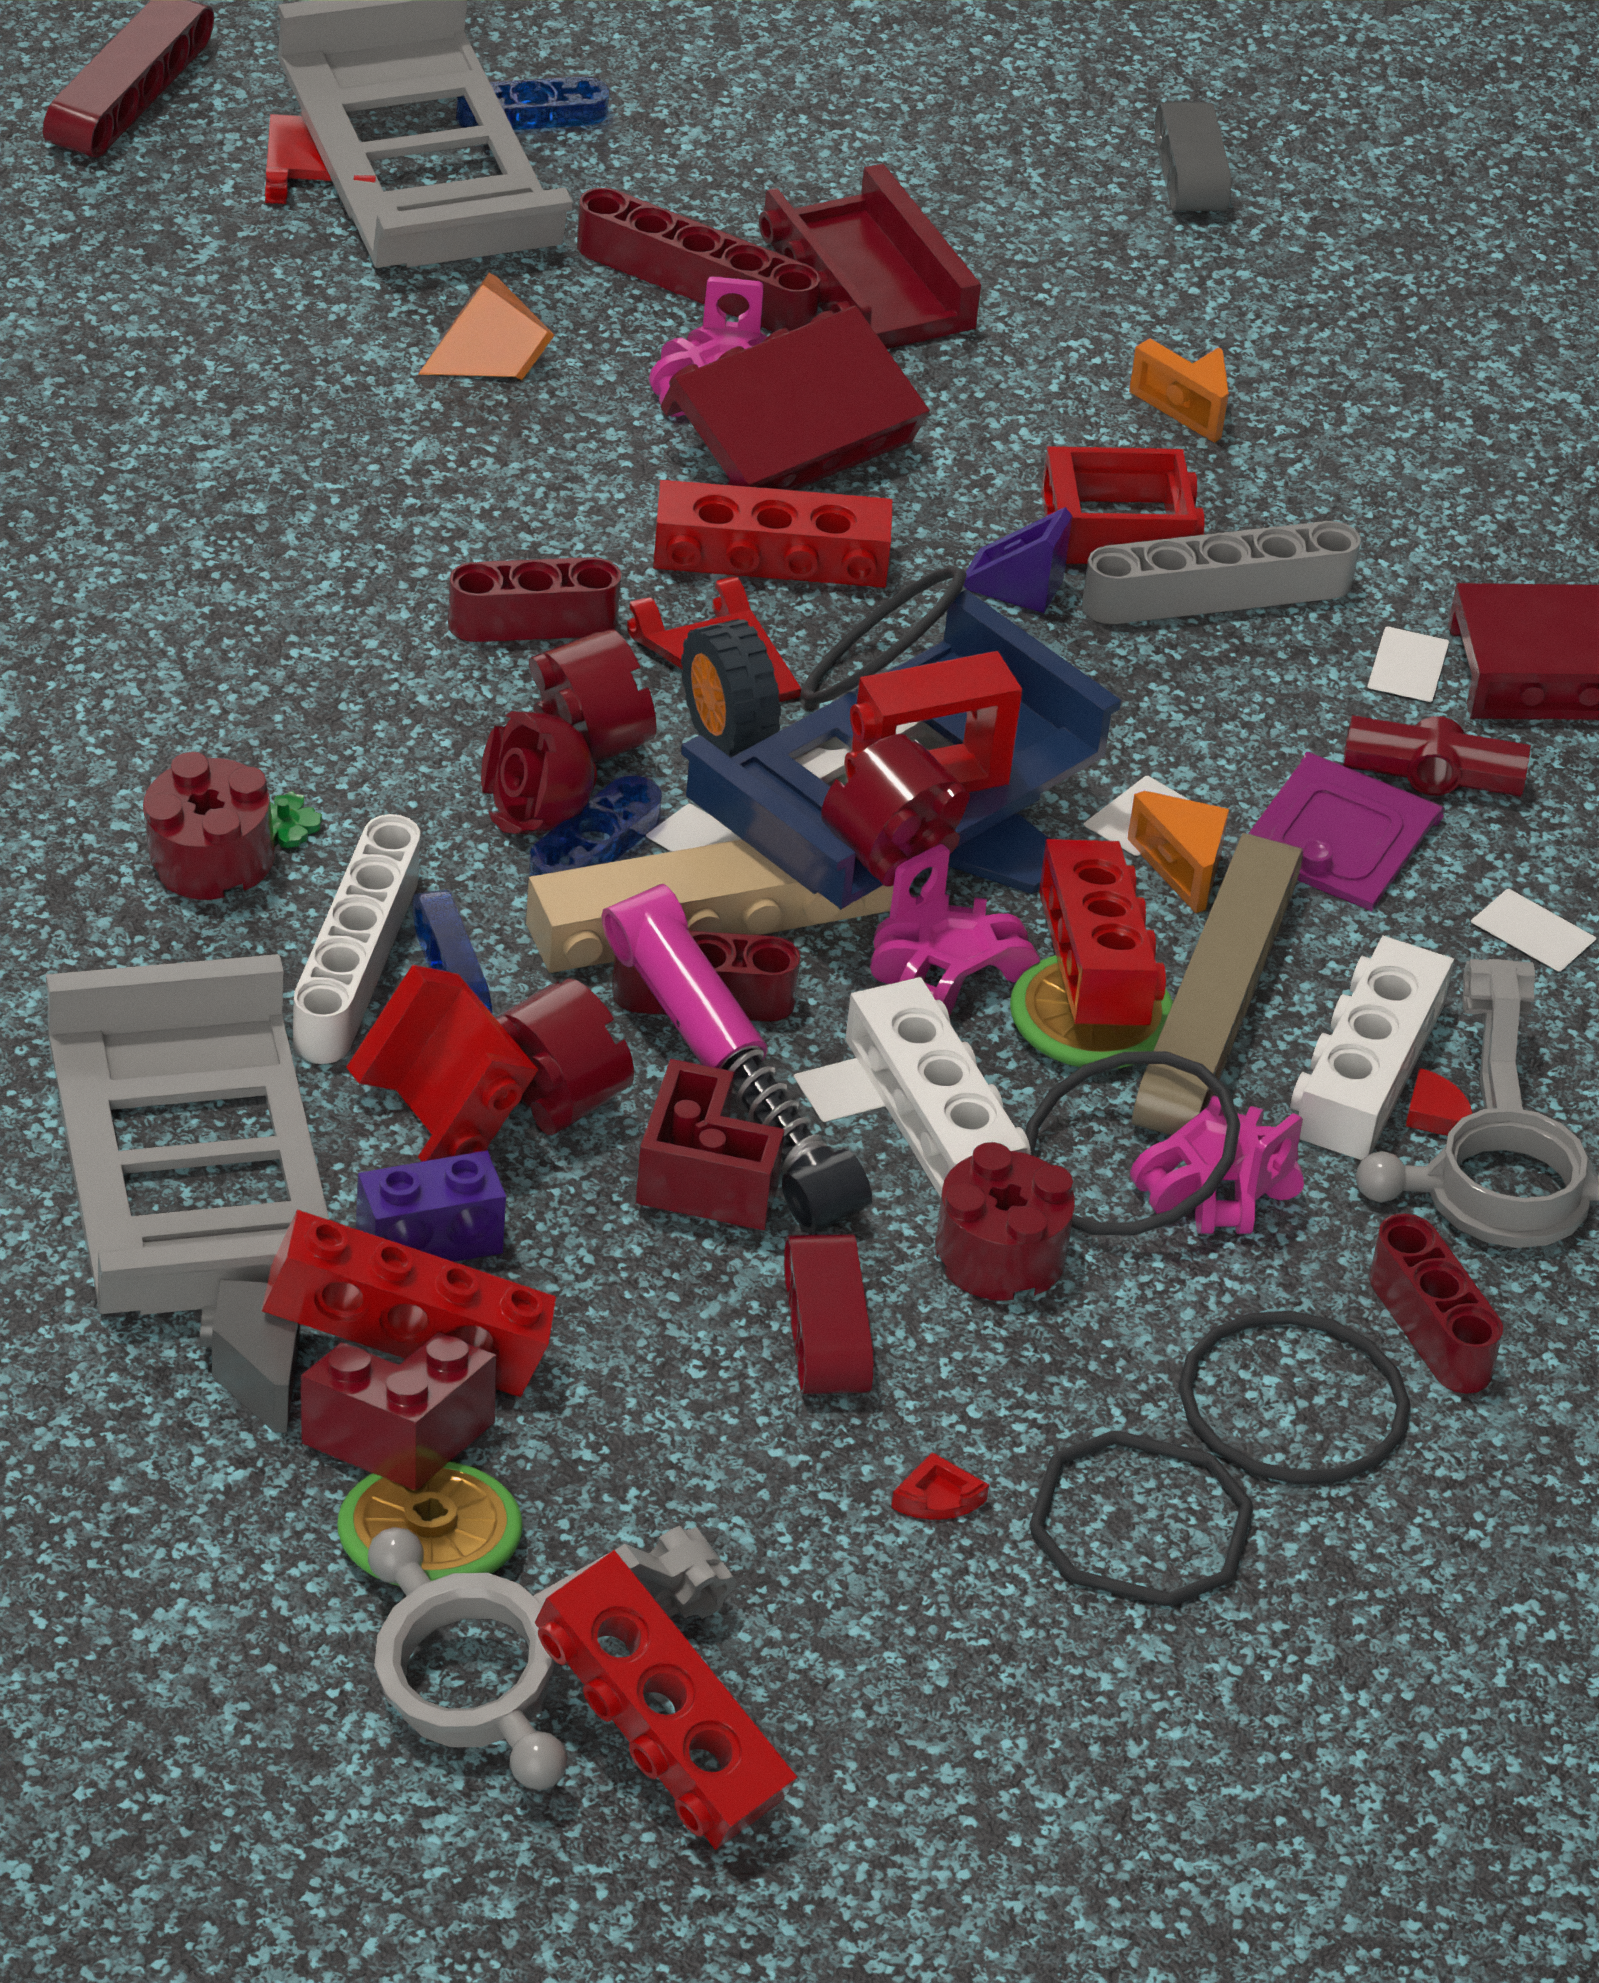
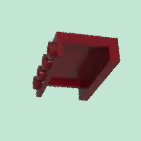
(878, 256)
(800, 403)
(1529, 649)

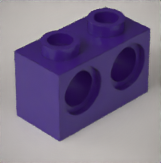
(436, 1206)

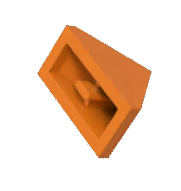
(1180, 842)

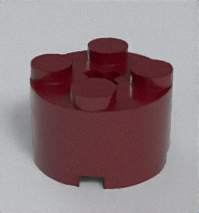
(596, 693)
(895, 806)
(209, 826)
(573, 1051)
(1004, 1223)

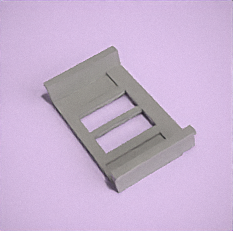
(399, 53)
(173, 1040)

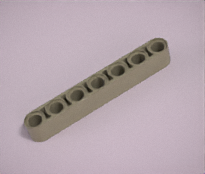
(1219, 980)

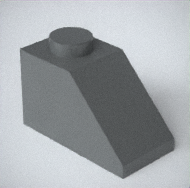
(252, 1351)

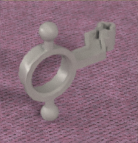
(1501, 994)
(678, 1573)

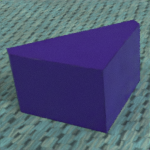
(1025, 564)

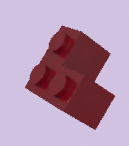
(701, 1158)
(401, 1416)

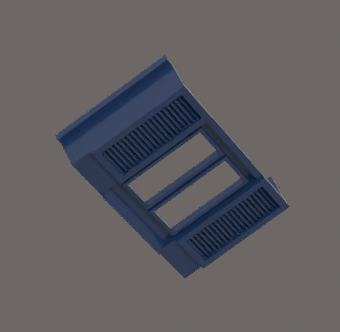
(779, 802)

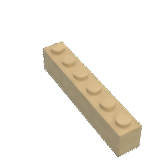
(718, 886)

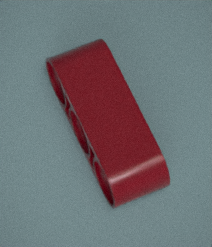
(533, 599)
(754, 968)
(1436, 1303)
(828, 1314)

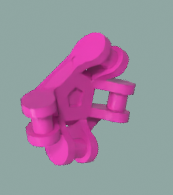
(715, 336)
(944, 935)
(1262, 1164)

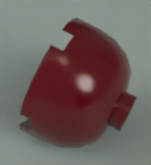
(536, 772)

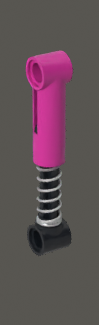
(655, 939)

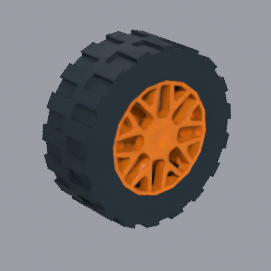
(730, 686)

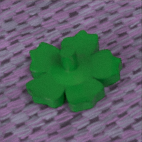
(292, 820)

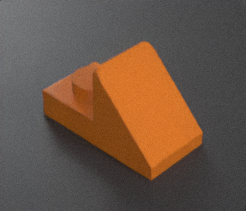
(1181, 389)

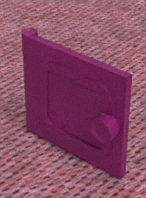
(1349, 827)

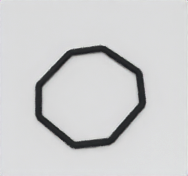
(1122, 1587)

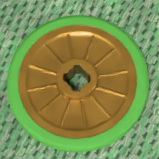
(1046, 1021)
(458, 1515)

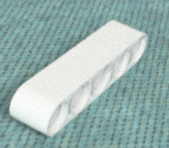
(356, 939)

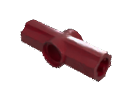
(1436, 756)

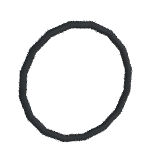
(814, 698)
(1147, 1057)
(1277, 1472)

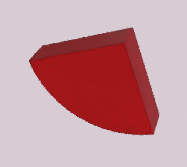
(1436, 1104)
(939, 1491)

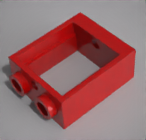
(1120, 476)
(968, 684)

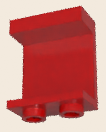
(445, 1061)

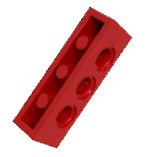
(773, 533)
(1100, 933)
(403, 1297)
(614, 1603)

